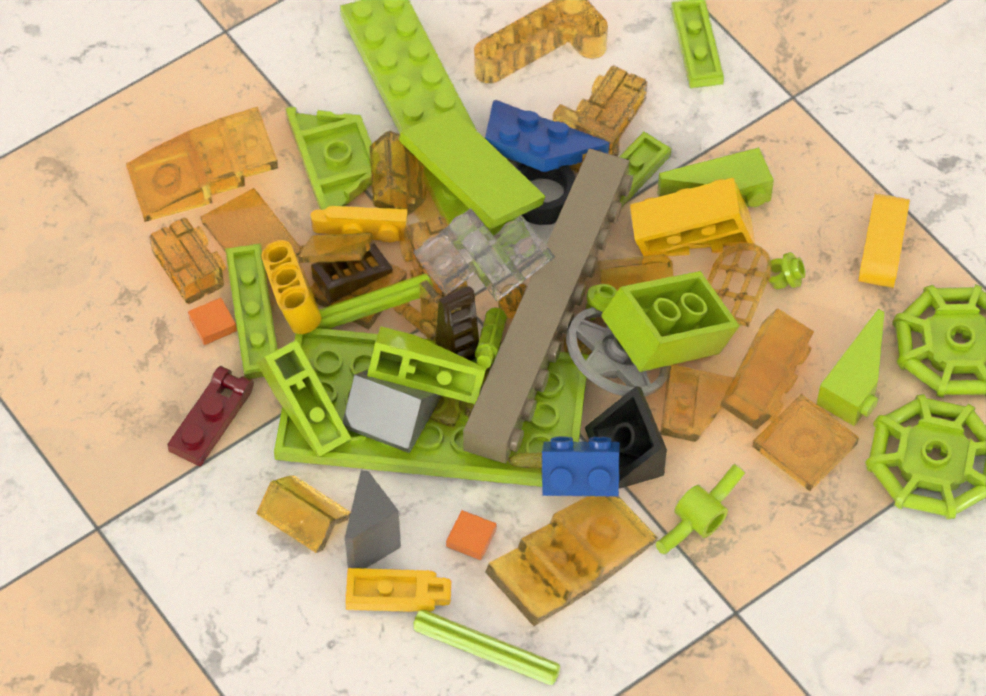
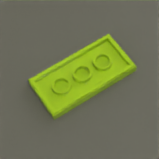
(472, 168)

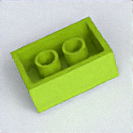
(669, 320)

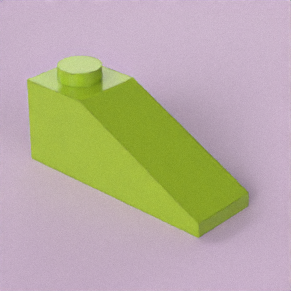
(746, 167)
(424, 366)
(853, 381)
(304, 398)

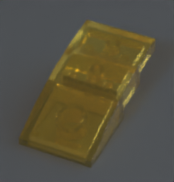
(201, 164)
(570, 556)

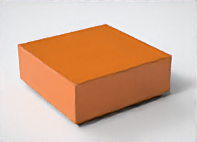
(212, 321)
(471, 535)

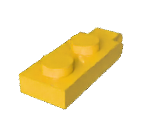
(382, 222)
(395, 590)

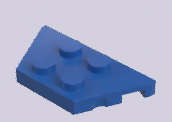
(537, 140)

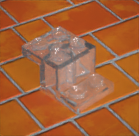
(471, 249)

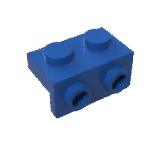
(580, 467)

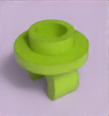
(791, 270)
(600, 296)

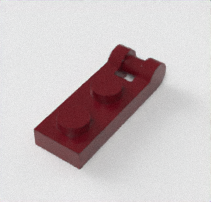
(210, 416)

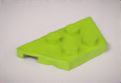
(333, 154)

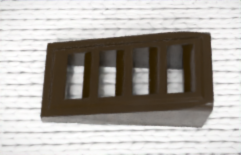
(345, 285)
(458, 329)

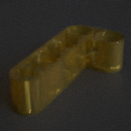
(538, 35)

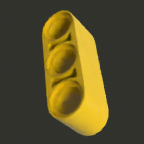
(884, 240)
(291, 287)

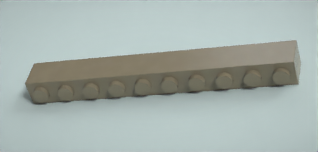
(547, 308)

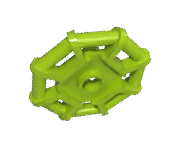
(938, 343)
(921, 470)

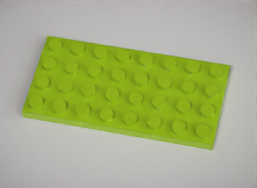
(439, 449)

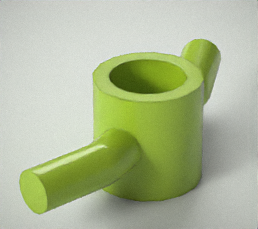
(701, 510)

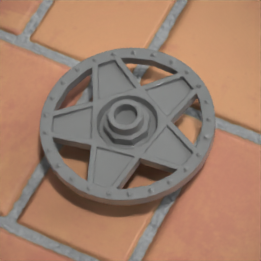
(607, 357)

